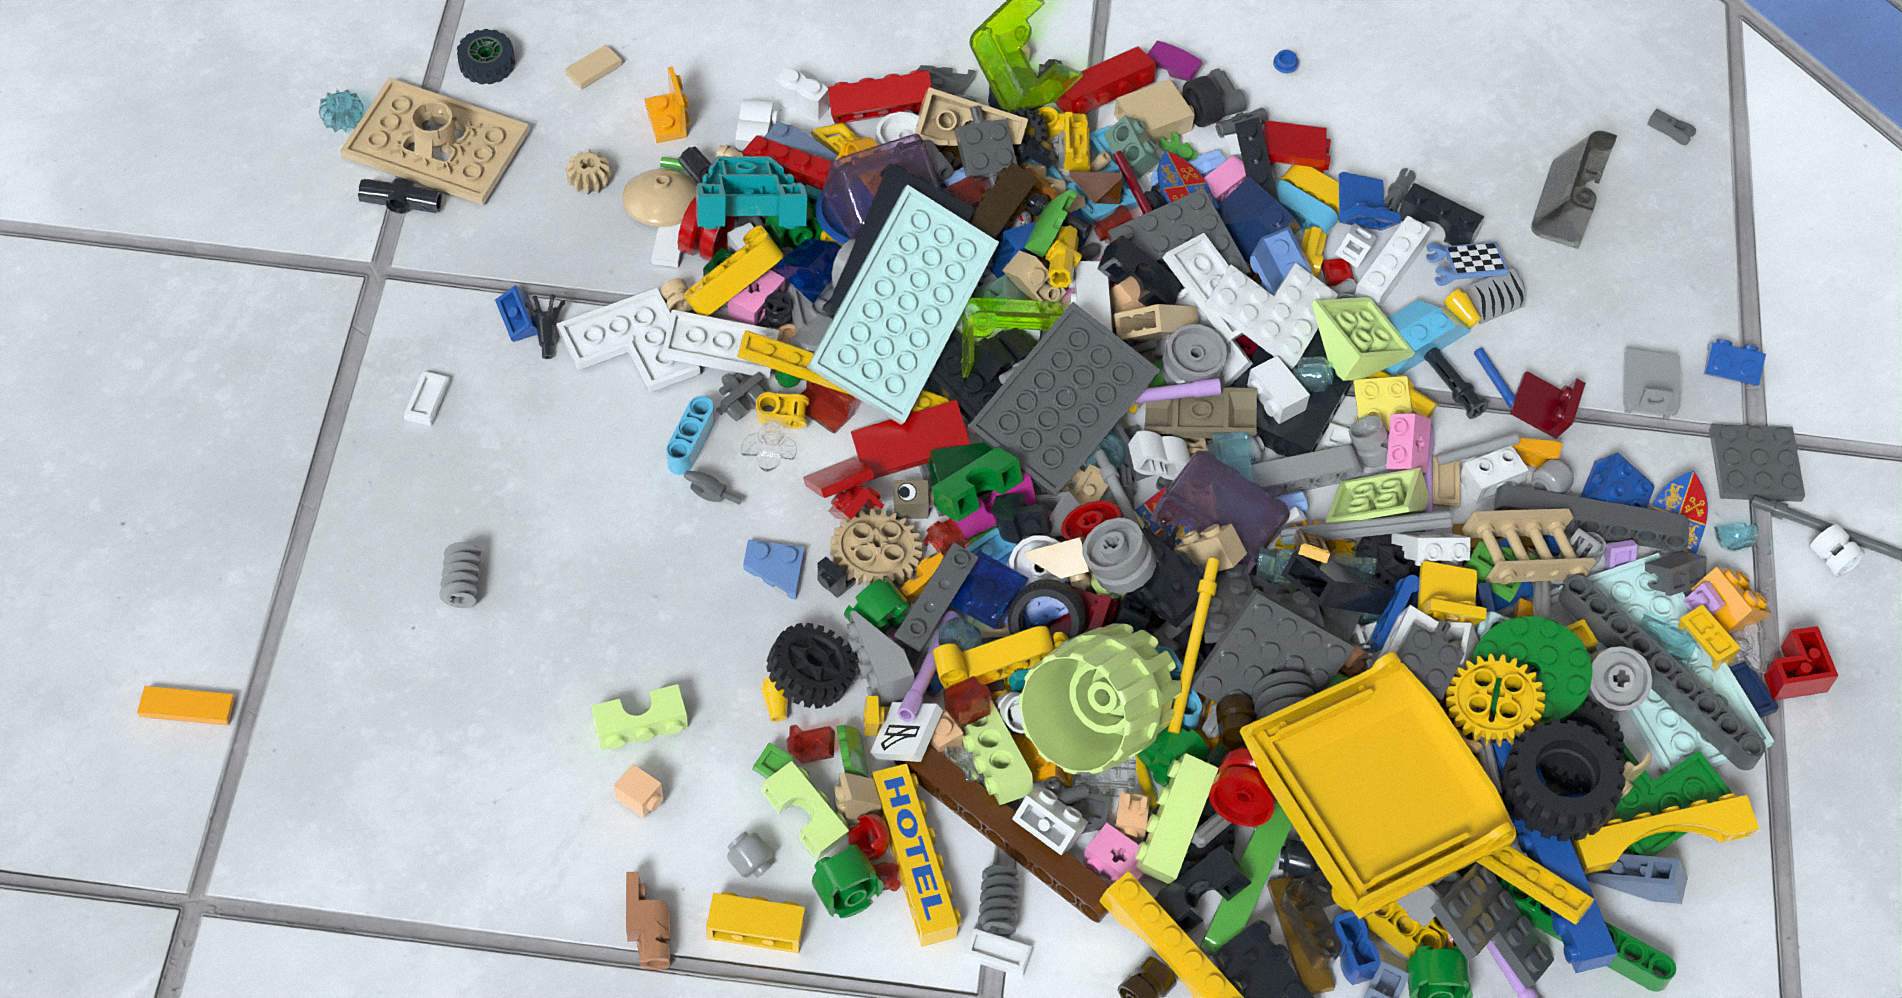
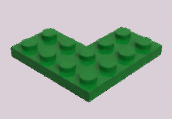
(1680, 786)

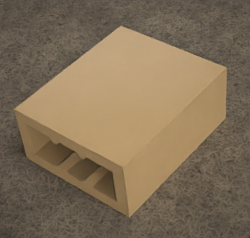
(1159, 108)
(1153, 322)

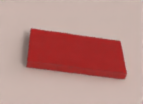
(898, 447)

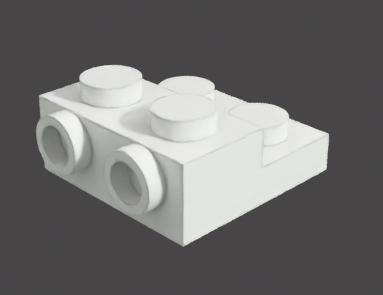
(1433, 547)

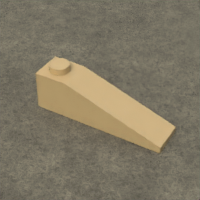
(944, 112)

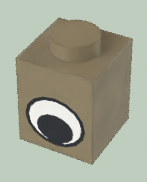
(912, 499)

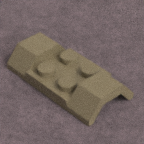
(1204, 416)

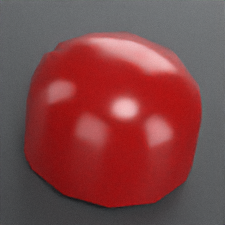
(870, 836)

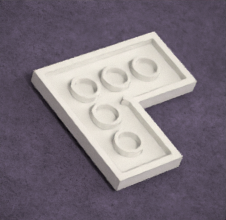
(1276, 322)
(626, 326)

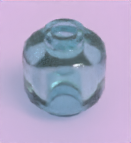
(1314, 373)
(961, 633)

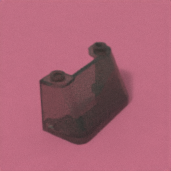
(1565, 201)

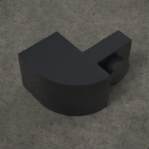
(1017, 519)

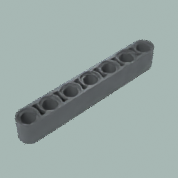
(1607, 519)

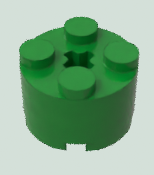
(793, 237)
(881, 605)
(1170, 747)
(846, 882)
(1439, 974)

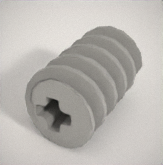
(460, 574)

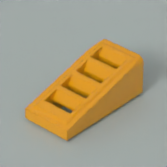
(1536, 451)

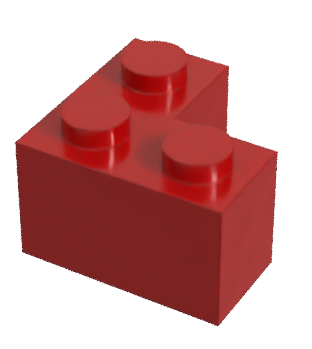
(1804, 668)

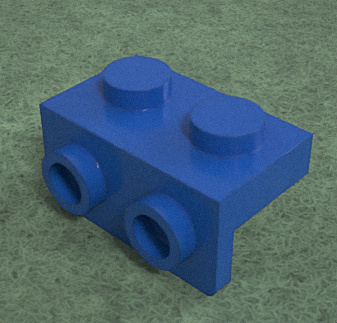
(1734, 363)

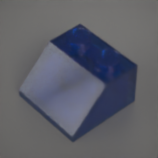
(810, 267)
(989, 591)

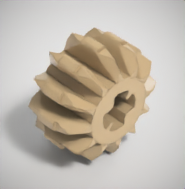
(588, 171)

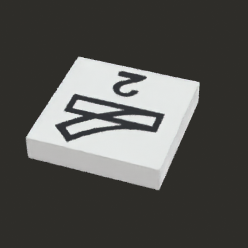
(905, 739)

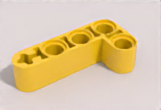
(734, 273)
(994, 659)
(1411, 934)

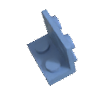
(1275, 257)

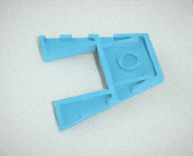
(1090, 210)

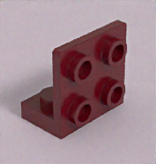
(1545, 405)
(1099, 611)

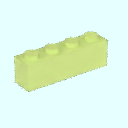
(1176, 818)

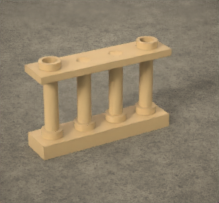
(1532, 524)

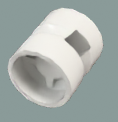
(1833, 541)
(1009, 710)

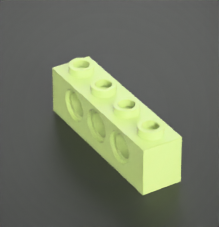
(998, 758)

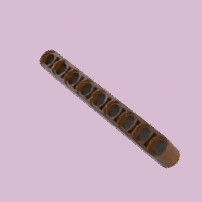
(994, 821)

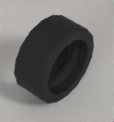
(1204, 99)

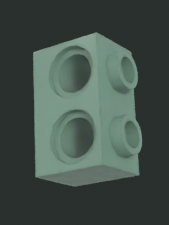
(1131, 138)

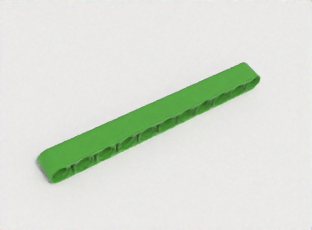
(1257, 863)

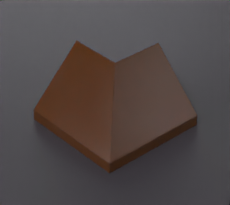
(1099, 186)

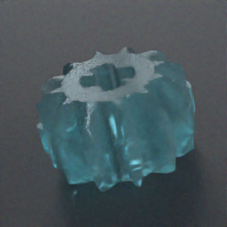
(341, 110)

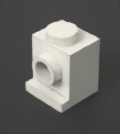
(1356, 245)

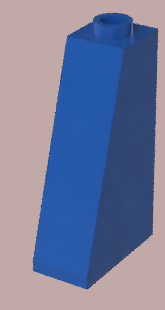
(1015, 240)

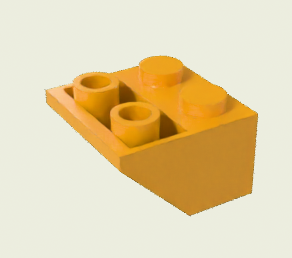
(1742, 604)

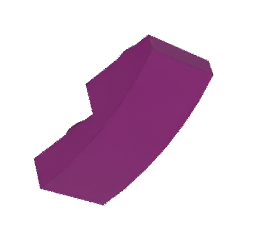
(1175, 60)

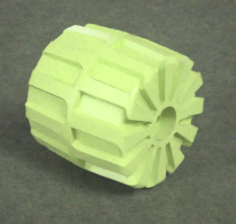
(1098, 699)

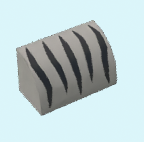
(1497, 295)

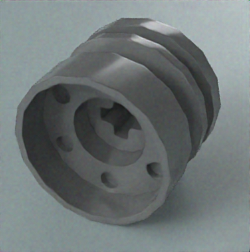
(1280, 691)

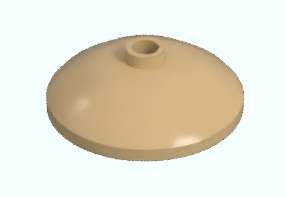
(659, 197)

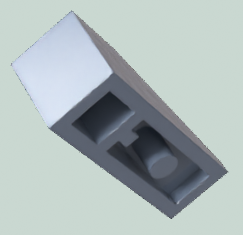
(799, 140)
(1645, 877)

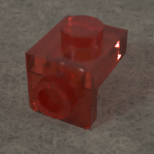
(944, 535)
(811, 744)

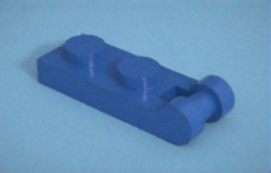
(1403, 590)

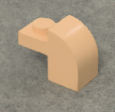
(1124, 297)

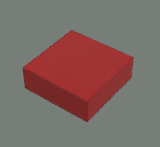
(1336, 271)

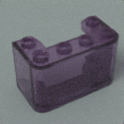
(1215, 493)

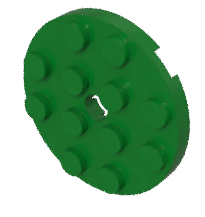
(1552, 650)

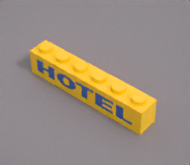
(915, 856)

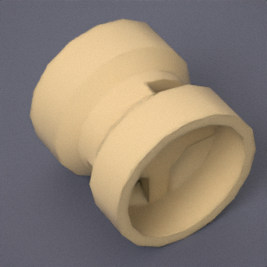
(673, 292)

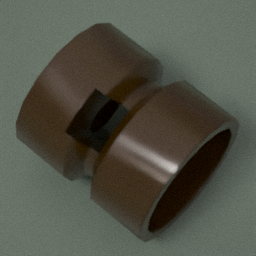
(1233, 714)
(1151, 980)

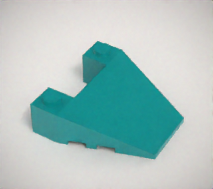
(749, 189)

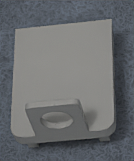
(1651, 382)

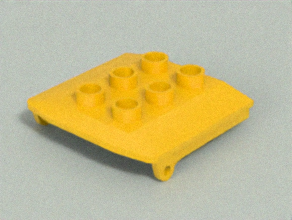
(1379, 785)

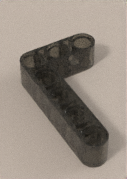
(1312, 911)

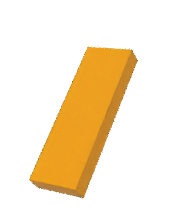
(186, 705)

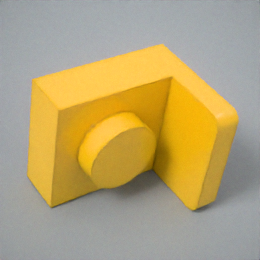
(873, 716)

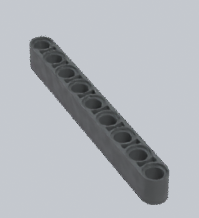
(1672, 679)

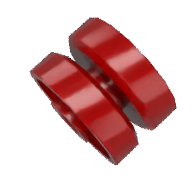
(696, 239)
(1087, 517)
(1241, 792)

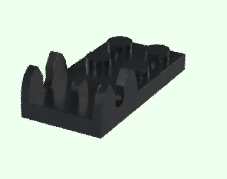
(947, 380)
(1173, 585)
(1258, 965)

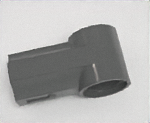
(1232, 99)

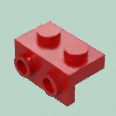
(848, 503)

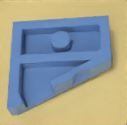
(775, 564)

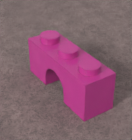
(983, 517)

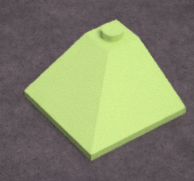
(1358, 337)
(1379, 496)

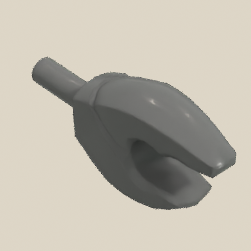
(709, 487)

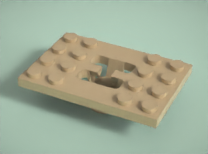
(397, 121)

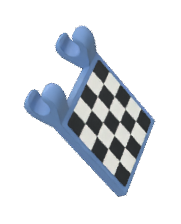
(1467, 261)

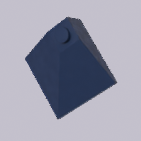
(1252, 214)

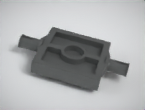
(984, 147)
(1430, 657)

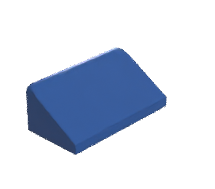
(515, 315)

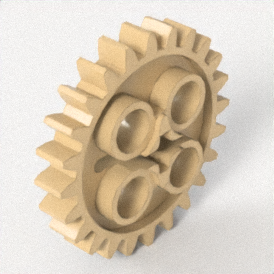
(876, 548)

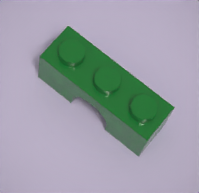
(992, 471)

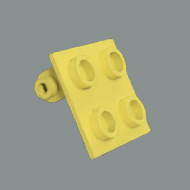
(1382, 397)

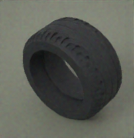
(1053, 589)

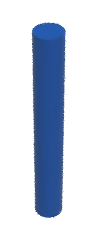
(1495, 376)

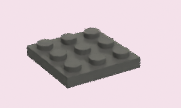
(1756, 462)

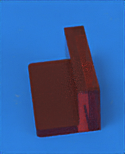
(828, 406)

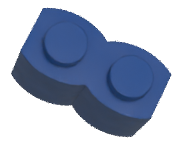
(1358, 955)

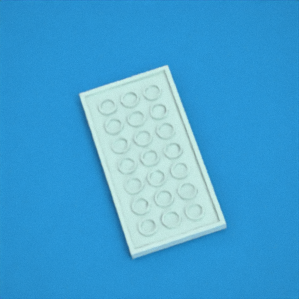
(903, 305)
(1662, 728)

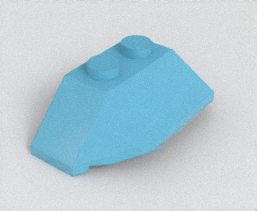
(1425, 328)

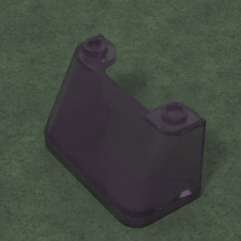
(855, 177)

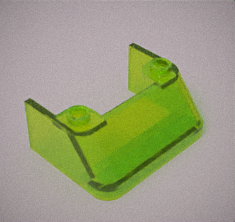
(999, 53)
(986, 314)

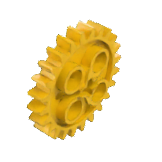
(1524, 704)

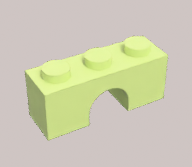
(617, 727)
(792, 788)

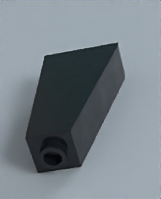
(1338, 585)

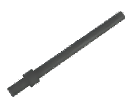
(1781, 510)

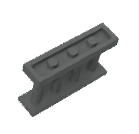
(934, 602)

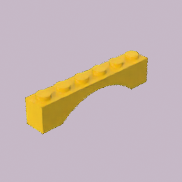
(1722, 821)
(1148, 920)

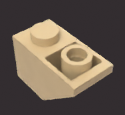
(1032, 278)
(1215, 543)
(856, 797)

